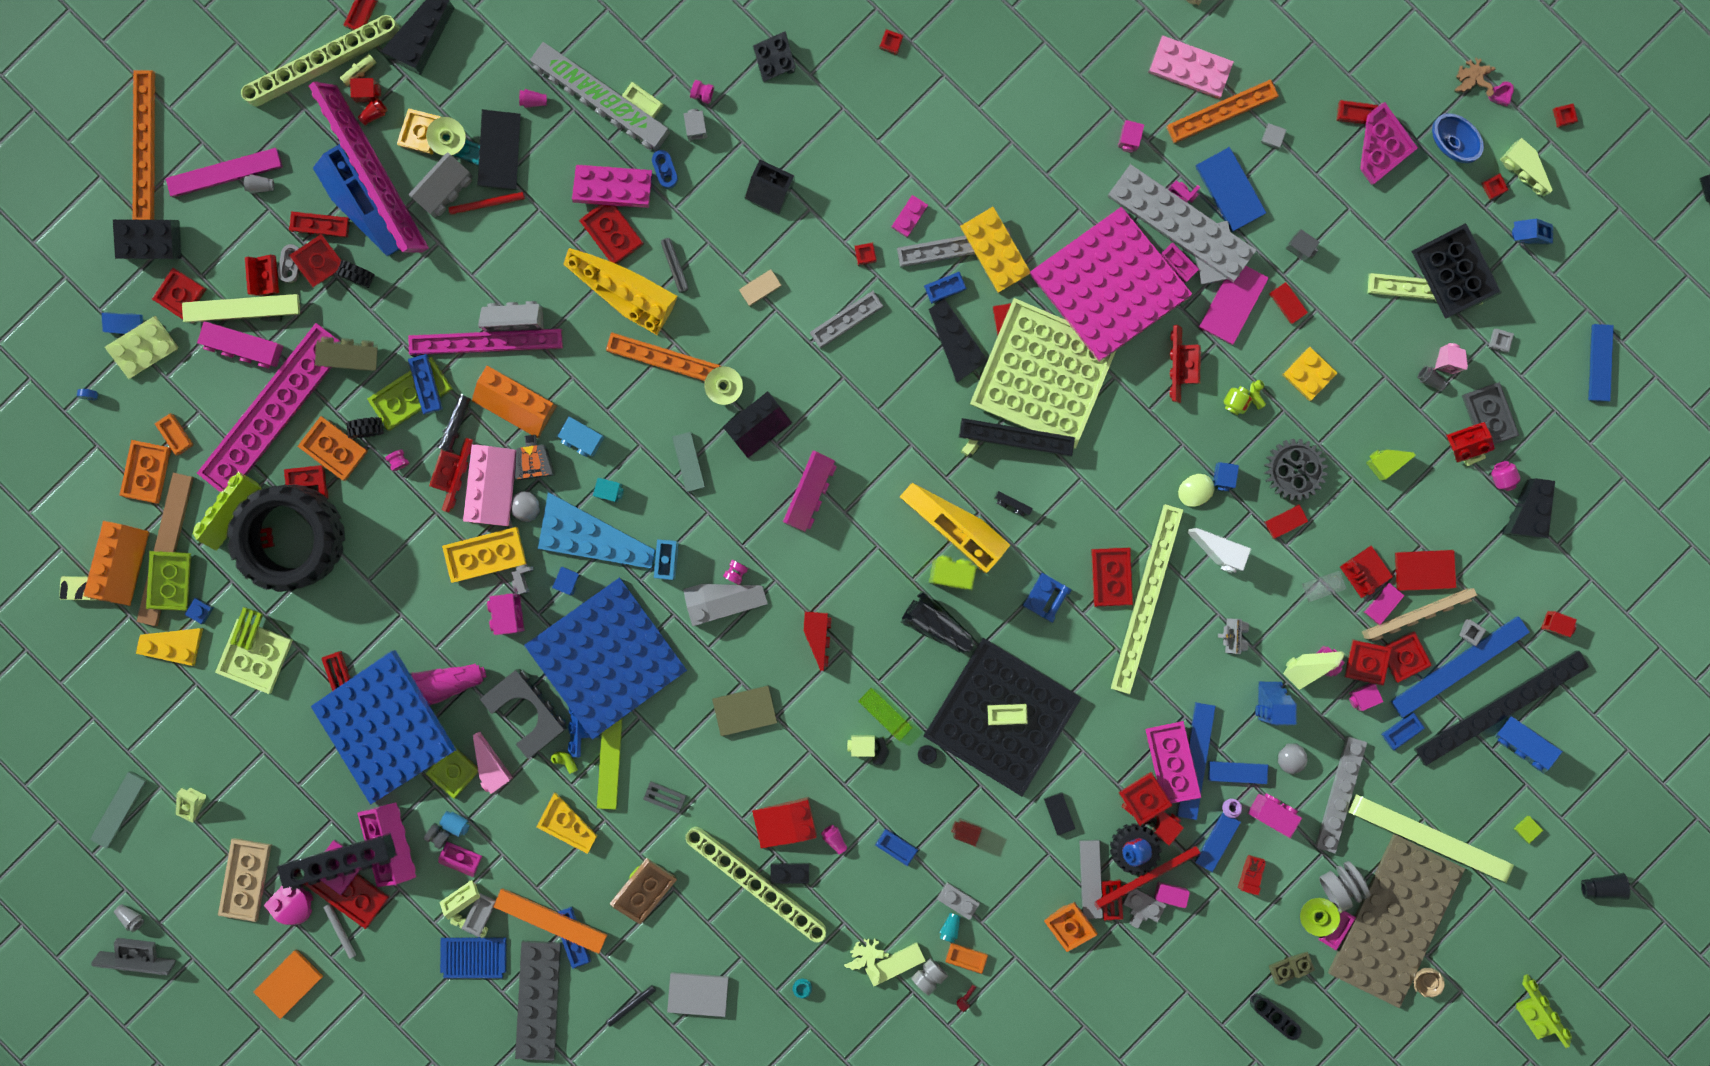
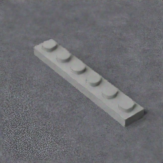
(1341, 794)

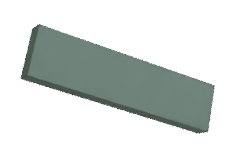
(118, 810)

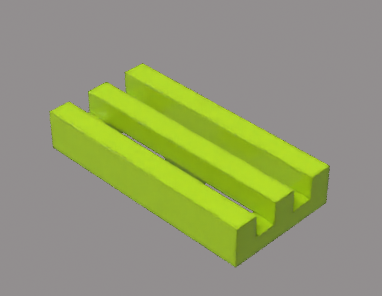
(234, 641)

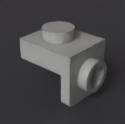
(519, 583)

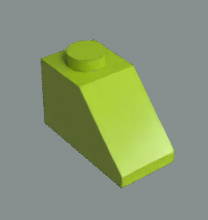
(1387, 462)

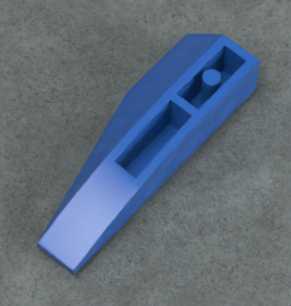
(352, 197)

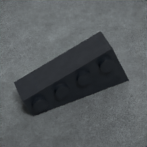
(419, 35)

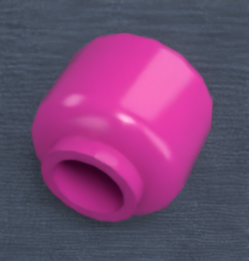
(1505, 476)

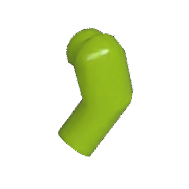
(1255, 388)

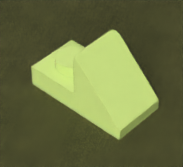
(189, 803)

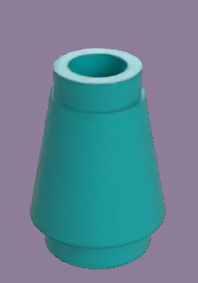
(950, 928)

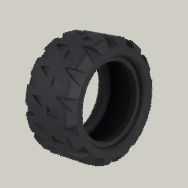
(247, 547)

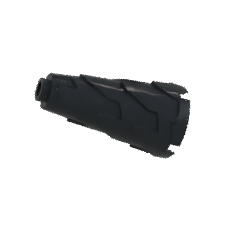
(935, 623)

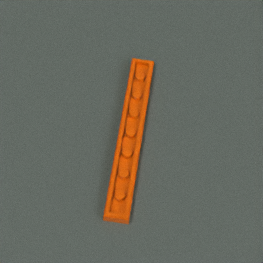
(143, 144)

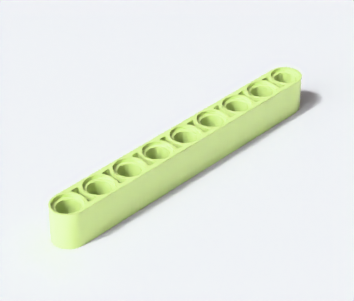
(311, 61)
(1431, 838)
(761, 892)

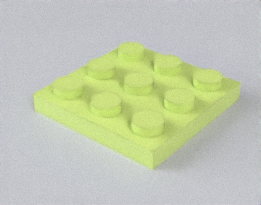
(260, 664)

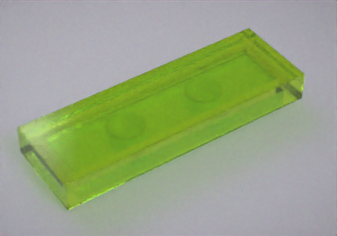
(885, 714)

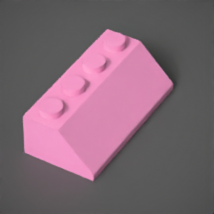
(490, 485)

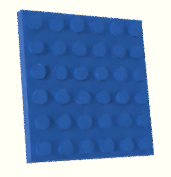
(605, 658)
(383, 727)

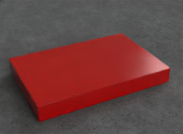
(611, 232)
(1425, 570)
(1112, 577)

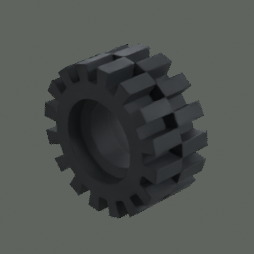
(355, 274)
(364, 427)

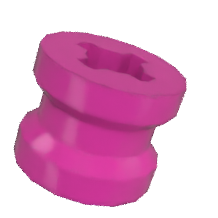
(397, 460)

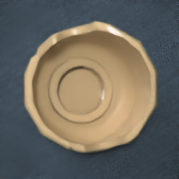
(1429, 982)

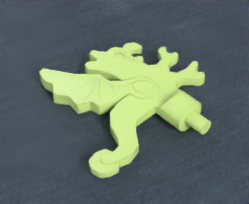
(869, 954)

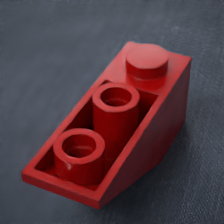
(816, 633)

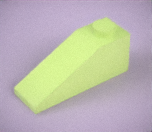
(1311, 667)

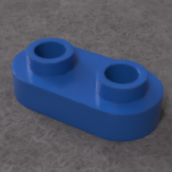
(664, 170)

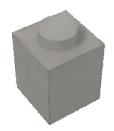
(695, 124)

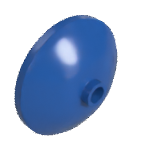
(1457, 138)

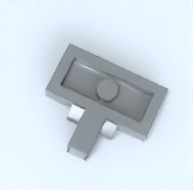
(1143, 907)

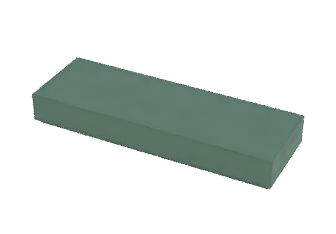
(688, 462)

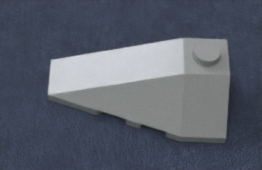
(717, 601)

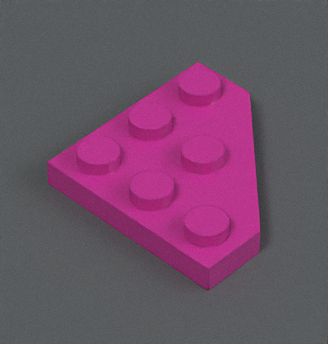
(1384, 144)

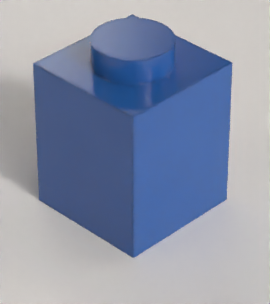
(1225, 476)

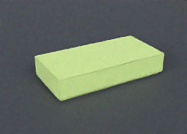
(642, 100)
(1007, 714)

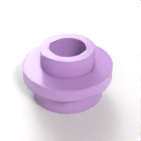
(1236, 806)

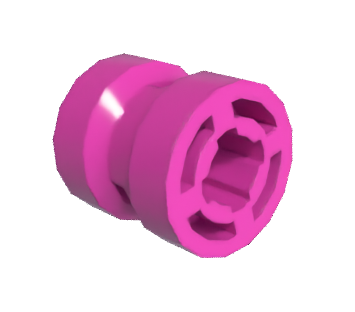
(702, 91)
(732, 575)

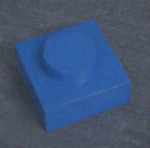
(199, 611)

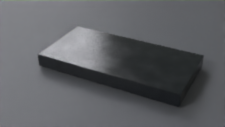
(499, 150)

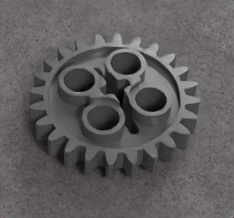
(1286, 483)

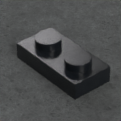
(1020, 508)
(789, 873)

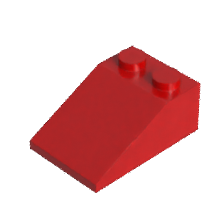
(785, 823)

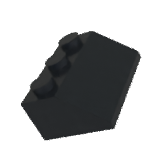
(757, 424)

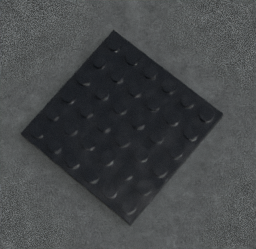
(1008, 751)

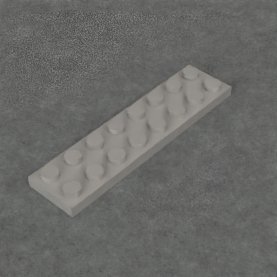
(1181, 223)

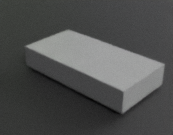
(479, 915)

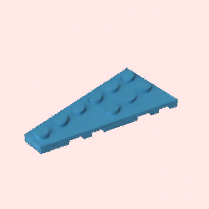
(581, 534)

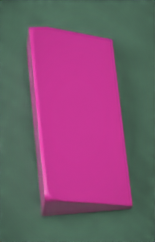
(459, 859)

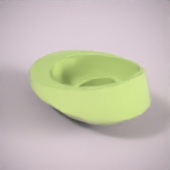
(1196, 490)

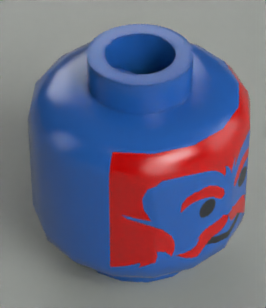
(1137, 852)

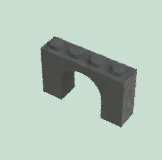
(518, 686)

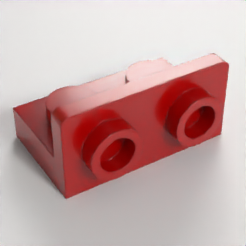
(1471, 442)

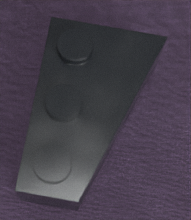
(1533, 510)

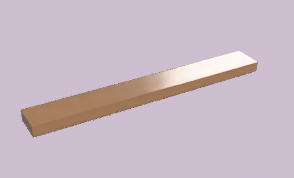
(168, 533)

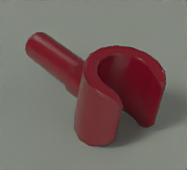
(962, 1002)

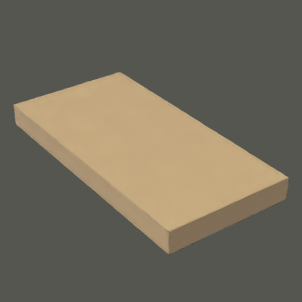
(244, 880)

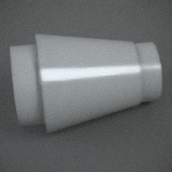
(258, 184)
(130, 919)

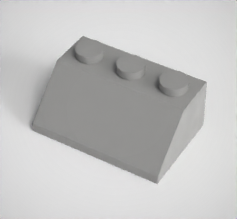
(441, 185)
(511, 317)

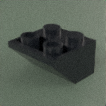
(769, 187)

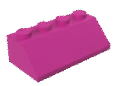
(809, 491)
(383, 821)

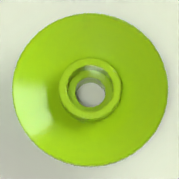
(1320, 926)

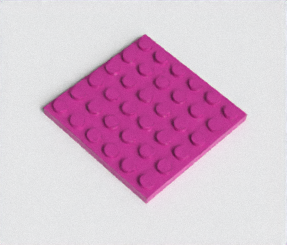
(1110, 284)

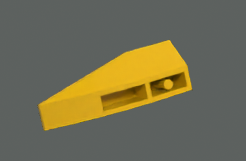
(623, 289)
(959, 527)

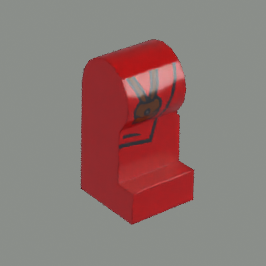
(1252, 875)

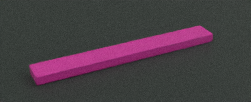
(485, 342)

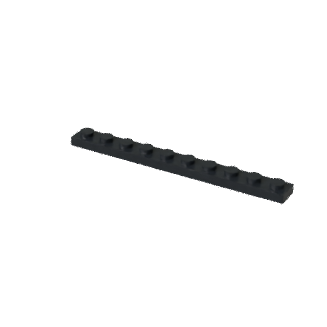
(1501, 707)

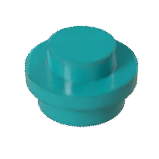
(802, 988)

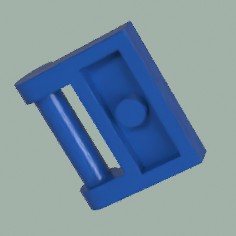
(1042, 592)

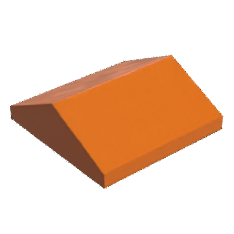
(1070, 926)

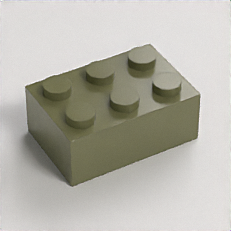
(346, 354)

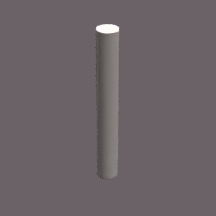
(339, 930)

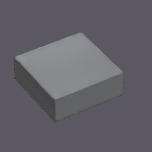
(1273, 136)
(1501, 340)

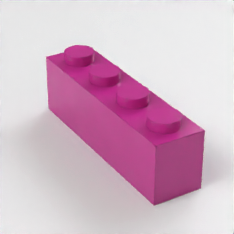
(237, 343)

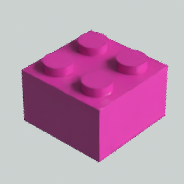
(505, 613)
(1277, 816)

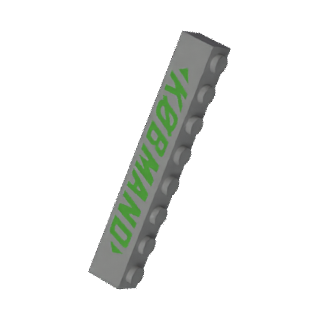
(599, 96)

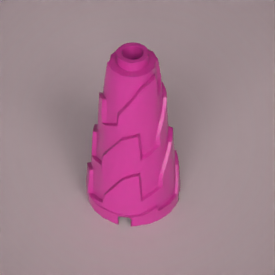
(443, 683)

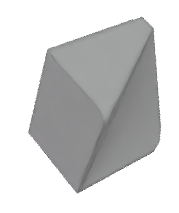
(1472, 632)

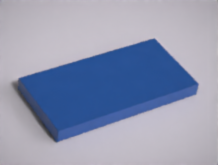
(1230, 189)

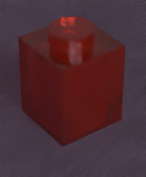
(966, 831)

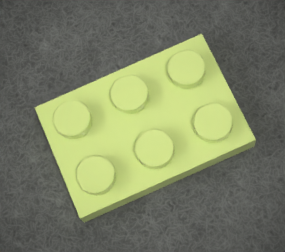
(141, 347)

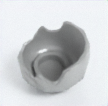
(525, 506)
(1292, 758)

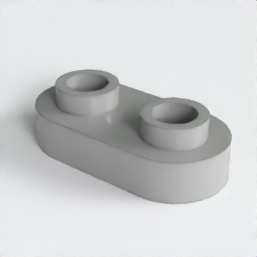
(286, 265)

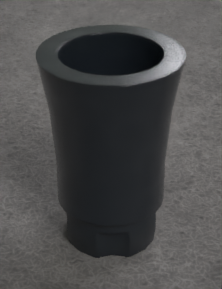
(1606, 887)

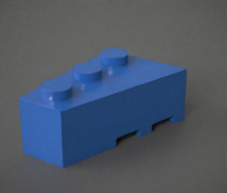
(1274, 704)
(1528, 745)

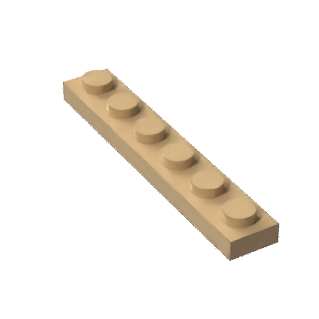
(1427, 611)

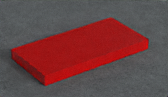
(359, 901)

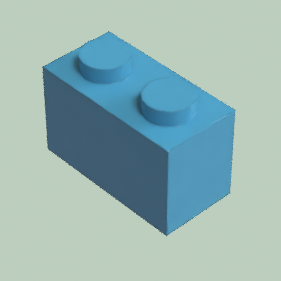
(581, 437)
(666, 559)

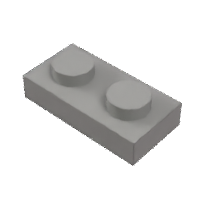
(958, 900)

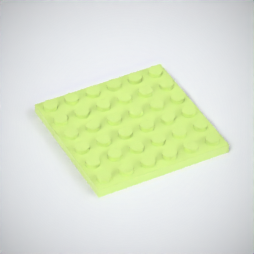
(1040, 374)

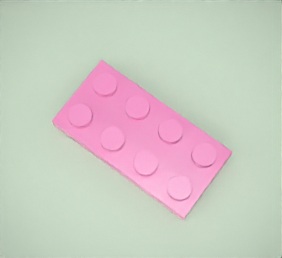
(1191, 67)

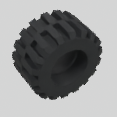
(1127, 834)

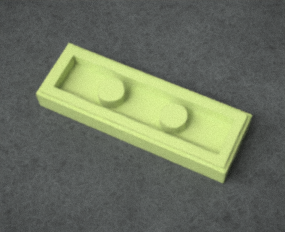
(897, 963)

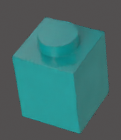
(608, 490)

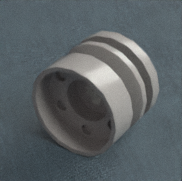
(1347, 884)

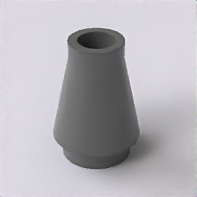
(1431, 377)

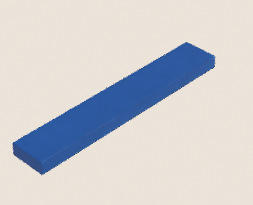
(1199, 746)

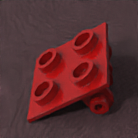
(1366, 572)

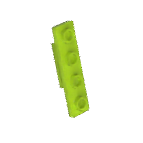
(1539, 1015)

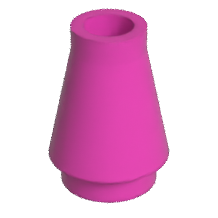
(532, 99)
(833, 838)

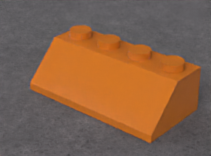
(513, 402)
(116, 563)

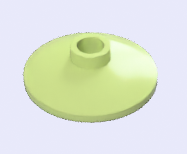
(444, 126)
(733, 385)

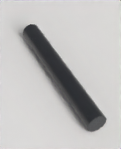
(631, 1005)

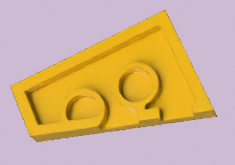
(171, 646)
(566, 825)

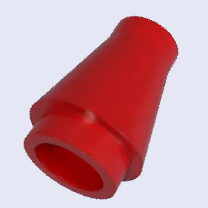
(373, 111)

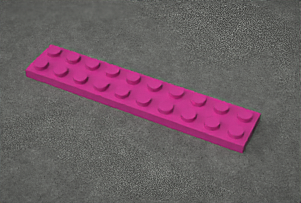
(368, 167)
(267, 413)

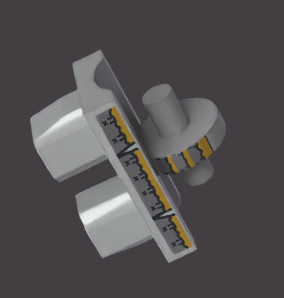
(1233, 635)

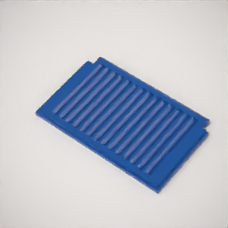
(473, 957)

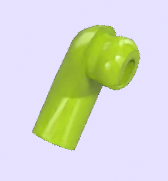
(565, 759)

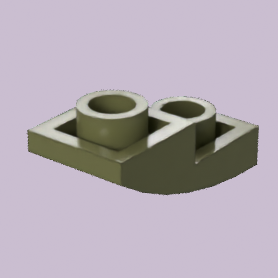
(1291, 967)

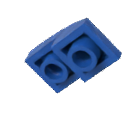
(120, 322)

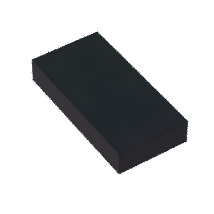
(1059, 813)

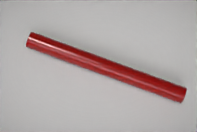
(486, 203)

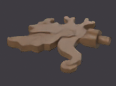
(1476, 74)

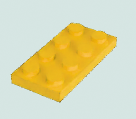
(995, 249)
(484, 554)

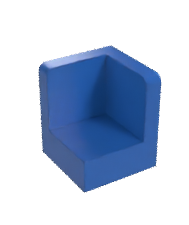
(566, 581)

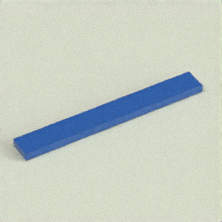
(1460, 666)

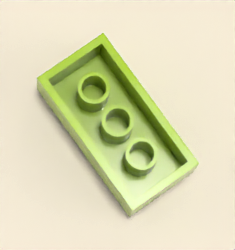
(952, 574)

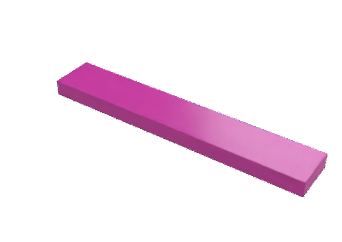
(223, 172)

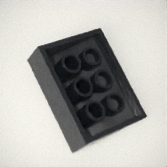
(1456, 271)

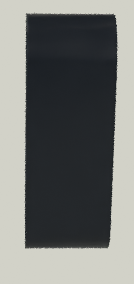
(1281, 1023)

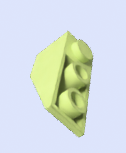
(1526, 163)

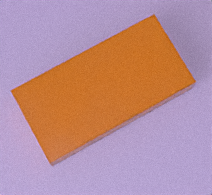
(174, 434)
(966, 958)

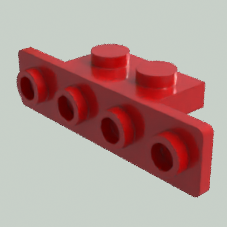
(1185, 364)
(449, 472)

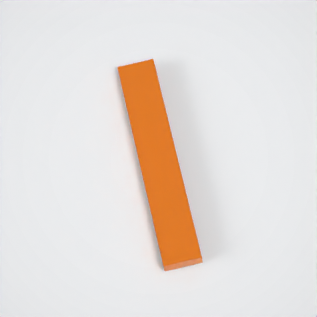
(1222, 111)
(659, 357)
(550, 920)

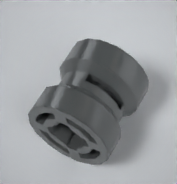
(437, 836)

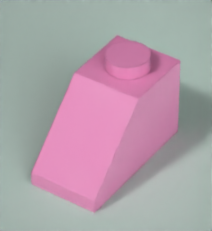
(1451, 359)

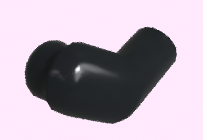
(883, 752)

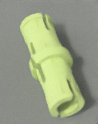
(358, 69)

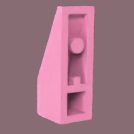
(490, 767)

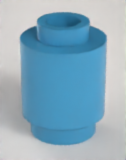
(454, 824)

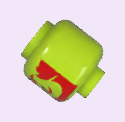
(1237, 400)

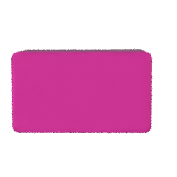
(1171, 894)

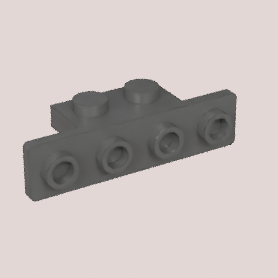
(134, 956)

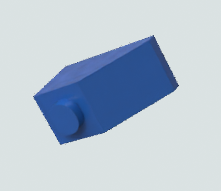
(1533, 232)

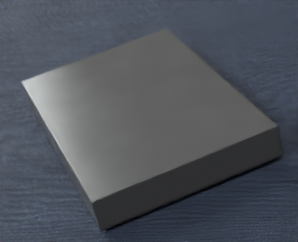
(1491, 407)

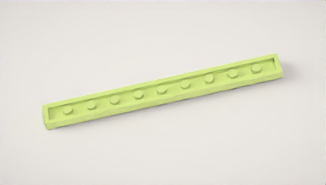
(1146, 599)

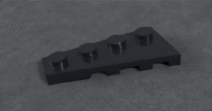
(959, 346)

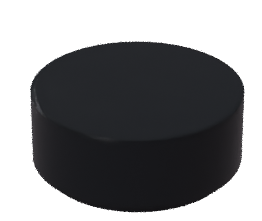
(927, 754)

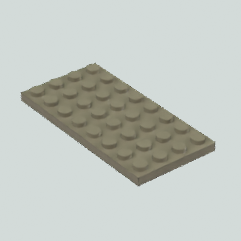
(1396, 921)

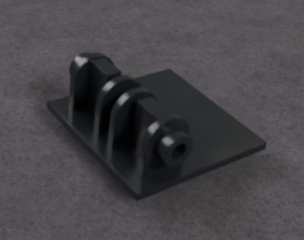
(774, 56)

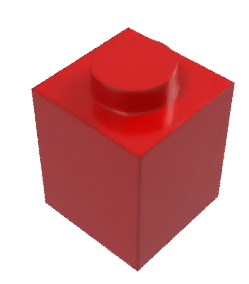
(364, 89)
(1559, 624)

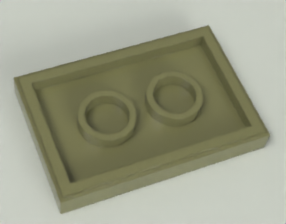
(744, 710)

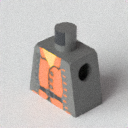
(533, 460)

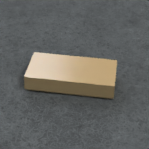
(760, 287)

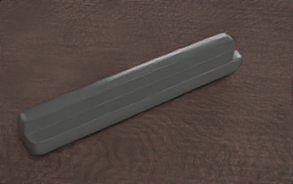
(674, 265)

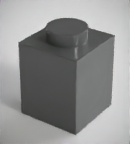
(1303, 245)

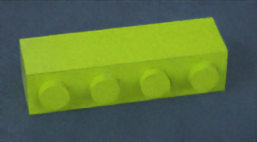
(214, 526)

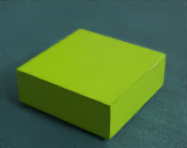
(1528, 829)

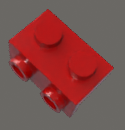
(261, 275)

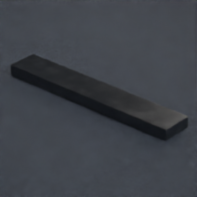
(1016, 437)

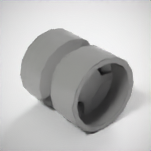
(929, 976)

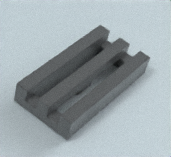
(649, 791)

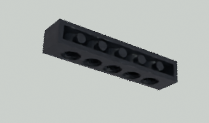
(291, 875)

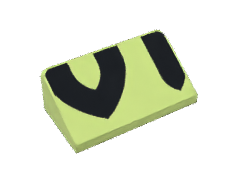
(73, 588)

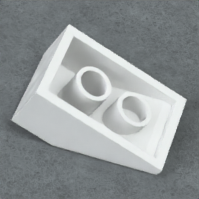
(1222, 551)

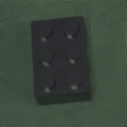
(147, 239)

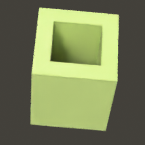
(861, 745)

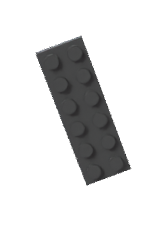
(538, 1000)

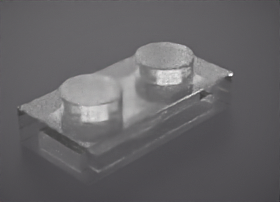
(1324, 586)

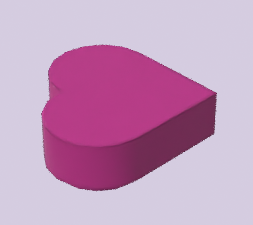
(1502, 93)

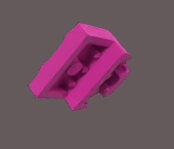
(290, 906)

